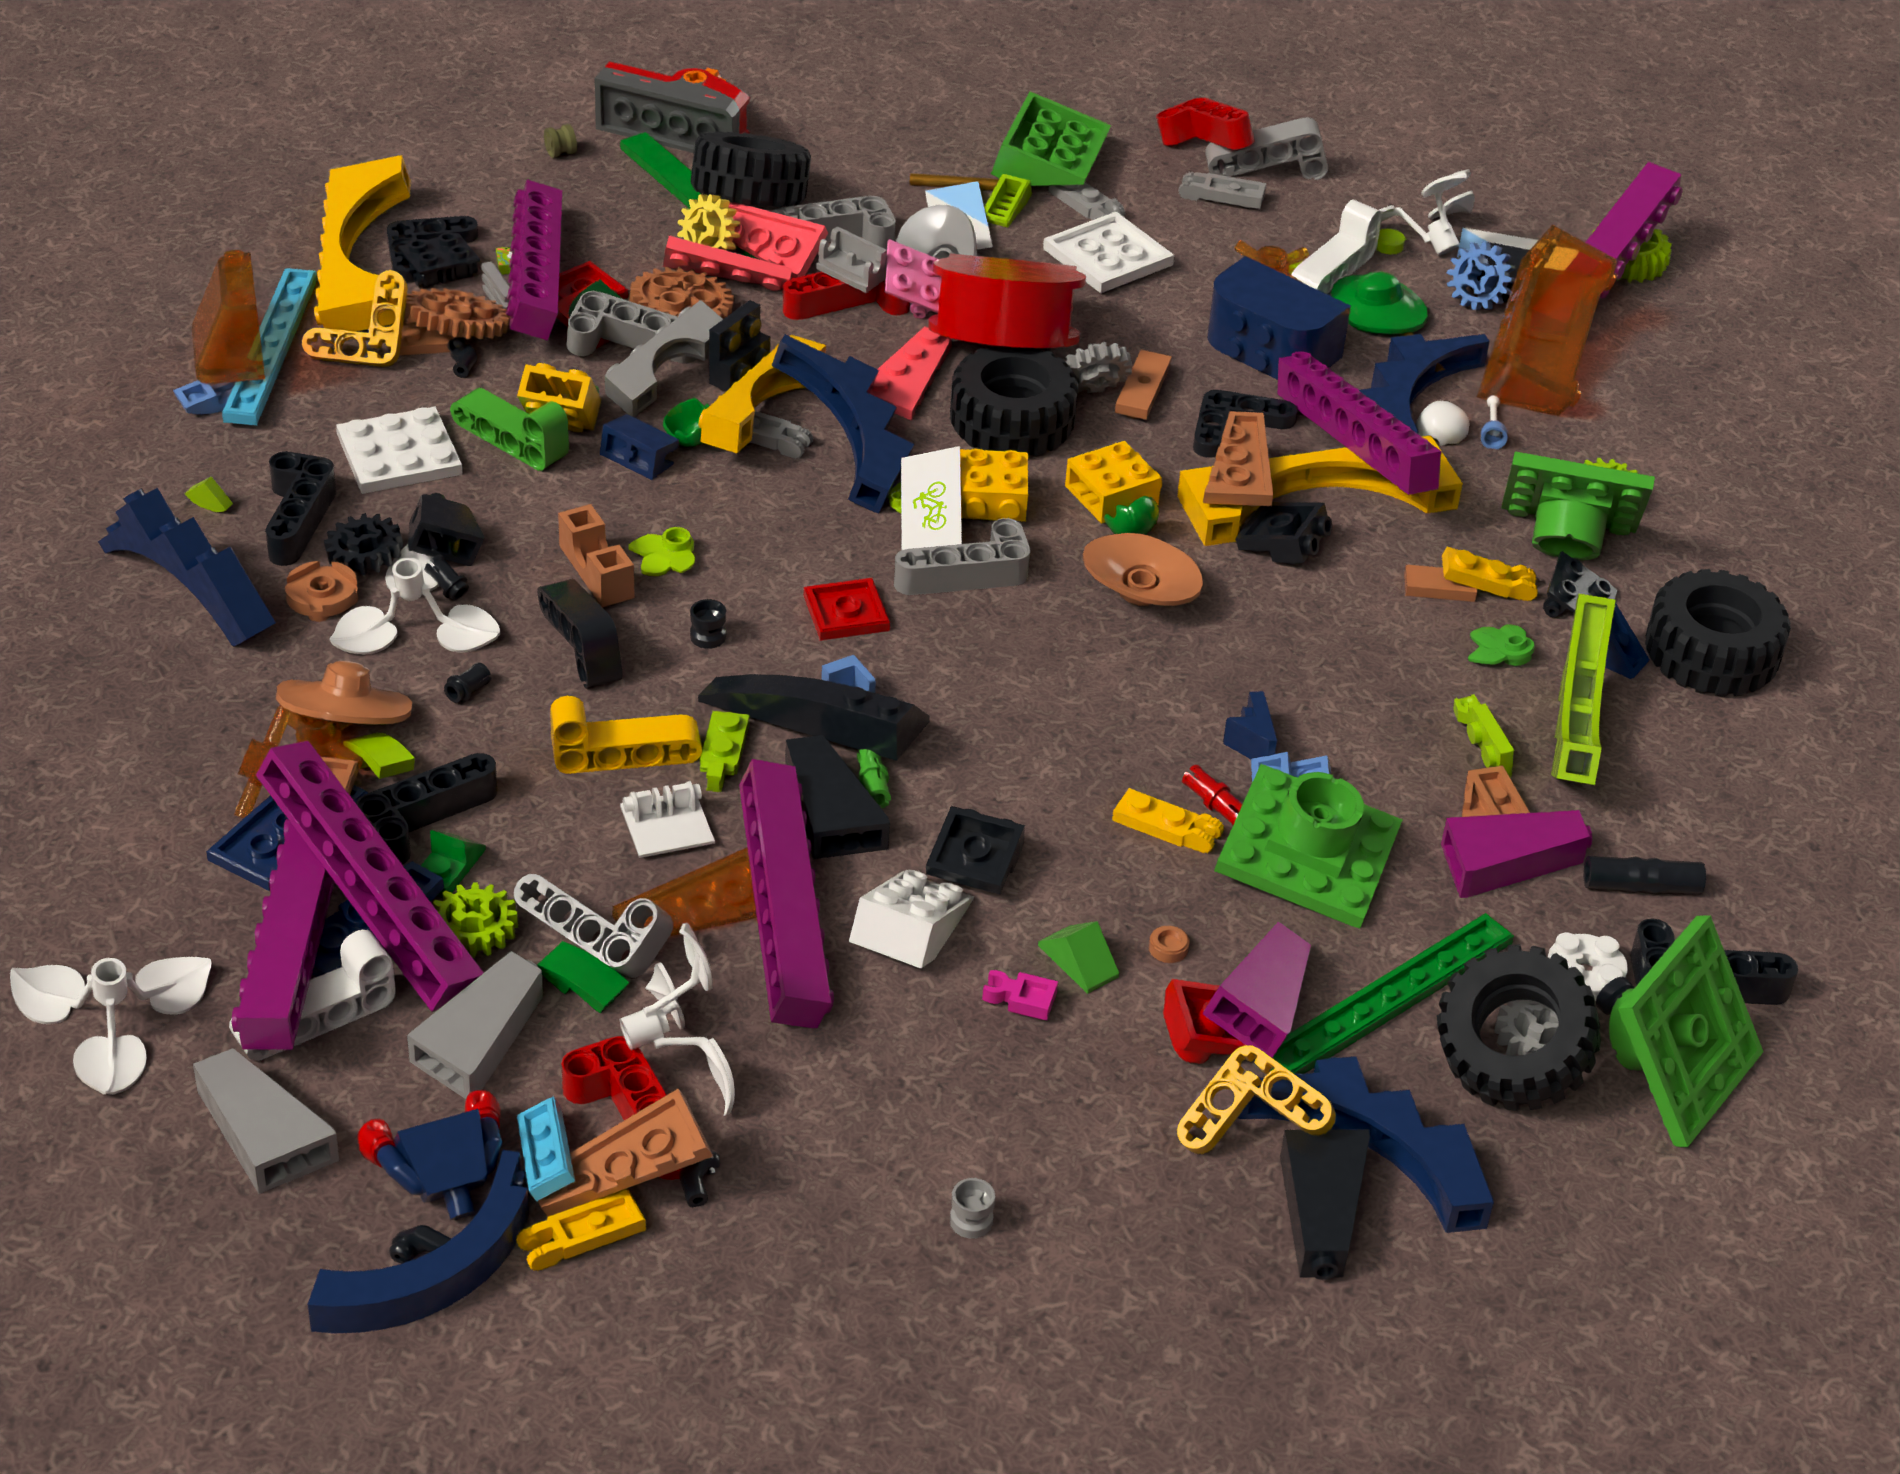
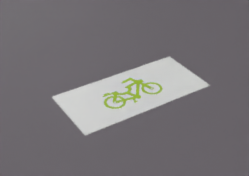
(931, 499)

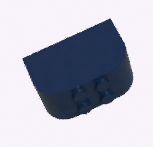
(1269, 316)

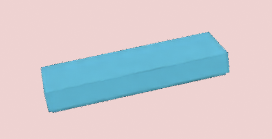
(545, 1148)

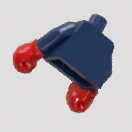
(441, 1155)

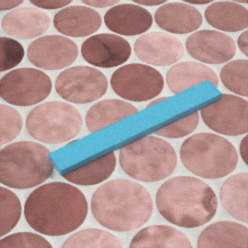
(276, 336)

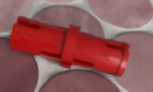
(1214, 794)

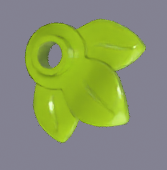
(665, 551)

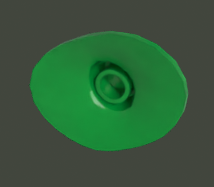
(1381, 303)

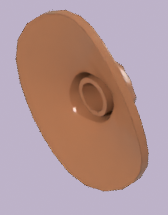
(1143, 569)
(344, 697)

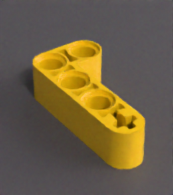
(619, 743)

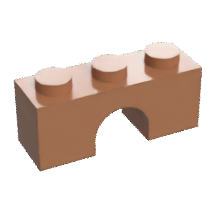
(602, 568)

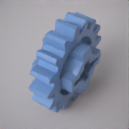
(1477, 264)

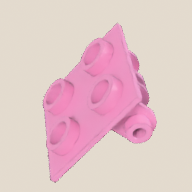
(912, 278)

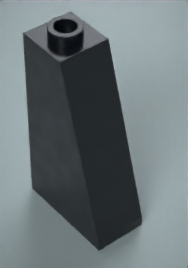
(837, 805)
(1322, 1196)

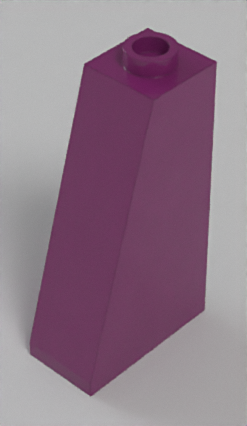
(1512, 848)
(1263, 991)

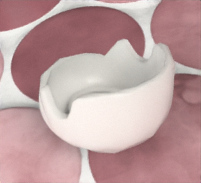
(1444, 422)

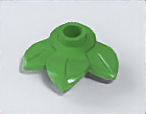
(1501, 645)

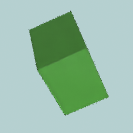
(1082, 955)

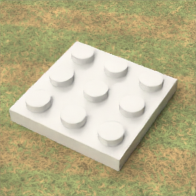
(1109, 251)
(398, 449)

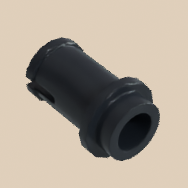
(451, 583)
(462, 686)

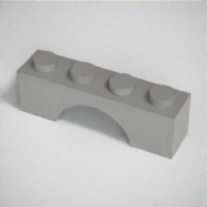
(633, 380)

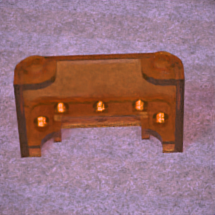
(228, 324)

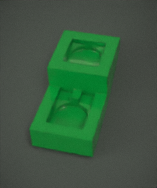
(586, 975)

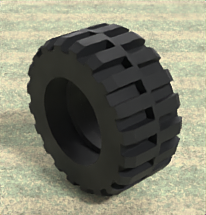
(750, 169)
(1013, 400)
(1717, 632)
(1510, 978)

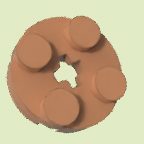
(336, 595)

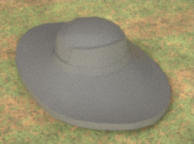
(939, 232)

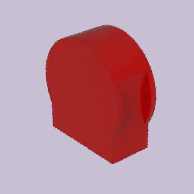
(1006, 301)

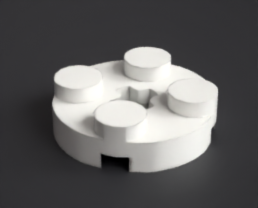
(1596, 951)

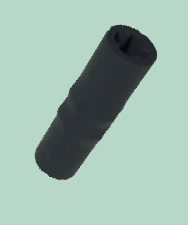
(1645, 875)

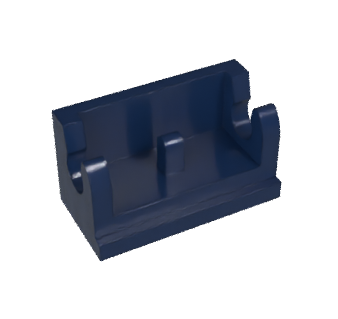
(637, 446)

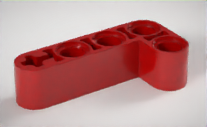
(1207, 121)
(824, 294)
(612, 1071)

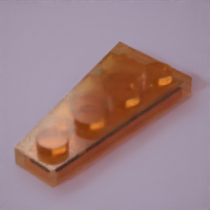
(705, 897)

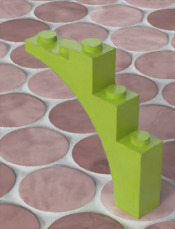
(1581, 691)

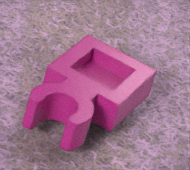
(1025, 995)

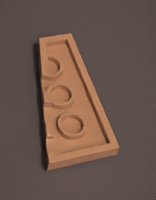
(1241, 464)
(633, 1152)

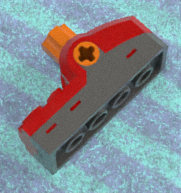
(666, 106)

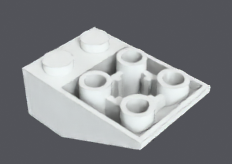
(909, 917)

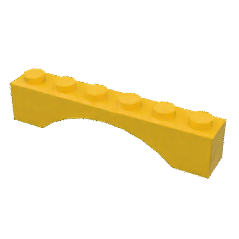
(731, 417)

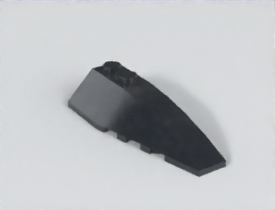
(822, 708)

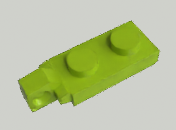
(1485, 732)
(723, 747)

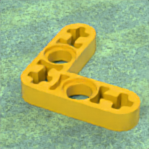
(377, 333)
(1244, 1088)

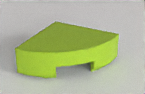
(209, 496)

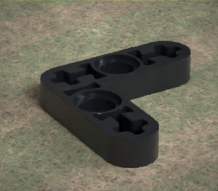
(419, 229)
(1217, 406)

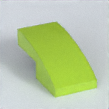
(382, 754)

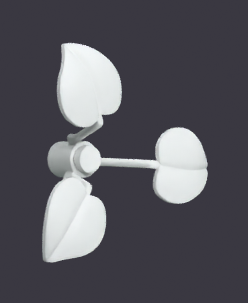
(1440, 231)
(369, 631)
(651, 1022)
(111, 1062)

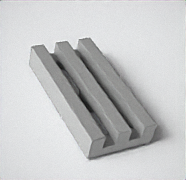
(495, 284)

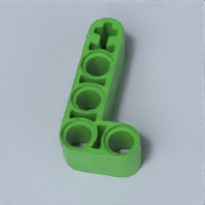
(532, 438)

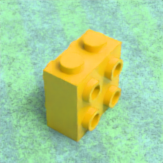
(571, 390)
(1111, 478)
(994, 484)

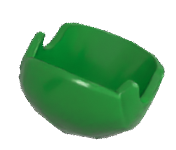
(683, 422)
(1137, 518)

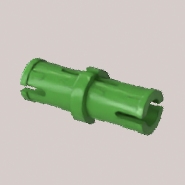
(874, 776)

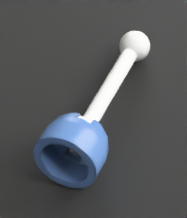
(1491, 430)

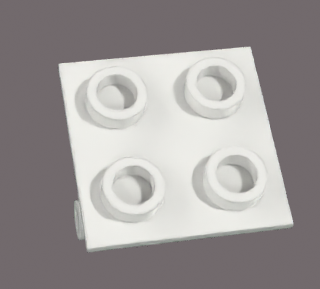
(666, 821)

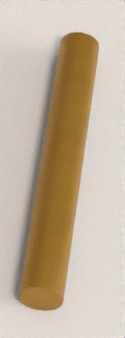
(946, 181)

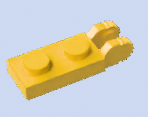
(1489, 575)
(1167, 821)
(581, 1229)

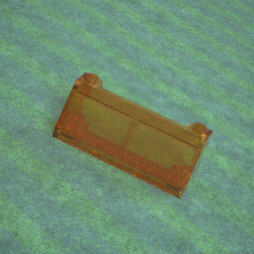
(1547, 324)

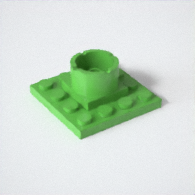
(1574, 502)
(1310, 843)
(1687, 1031)

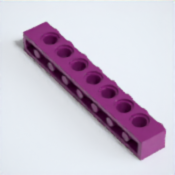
(535, 259)
(1359, 423)
(368, 873)

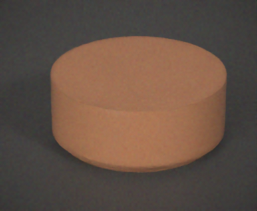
(1169, 944)

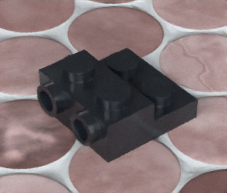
(736, 346)
(1286, 530)
(976, 850)

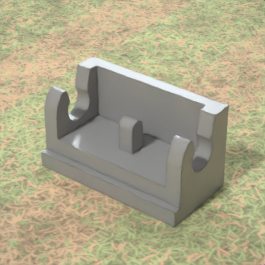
(852, 260)

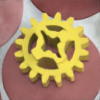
(710, 222)

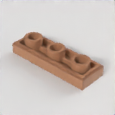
(1143, 385)

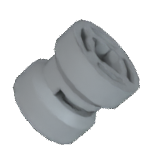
(972, 1208)

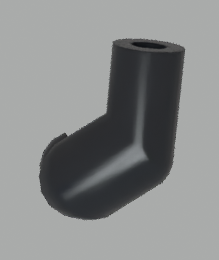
(463, 355)
(692, 1182)
(415, 1241)

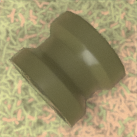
(560, 140)

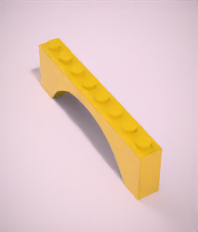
(354, 200)
(1303, 471)

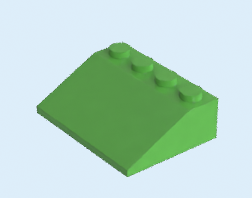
(1050, 144)

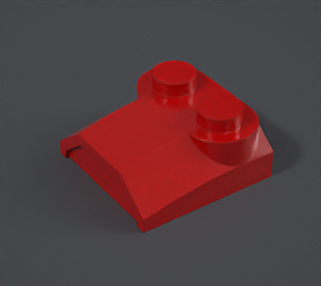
(1190, 1031)

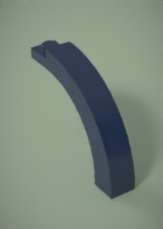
(434, 1281)

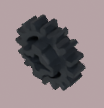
(364, 543)

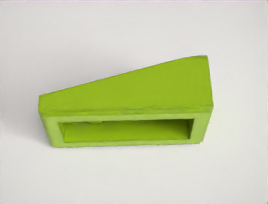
(1007, 186)

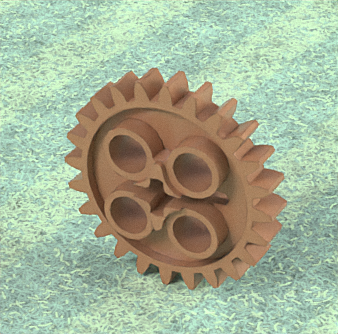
(678, 289)
(456, 313)

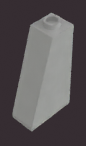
(477, 1026)
(263, 1122)

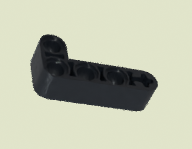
(307, 492)
(585, 628)
(428, 799)
(1759, 975)

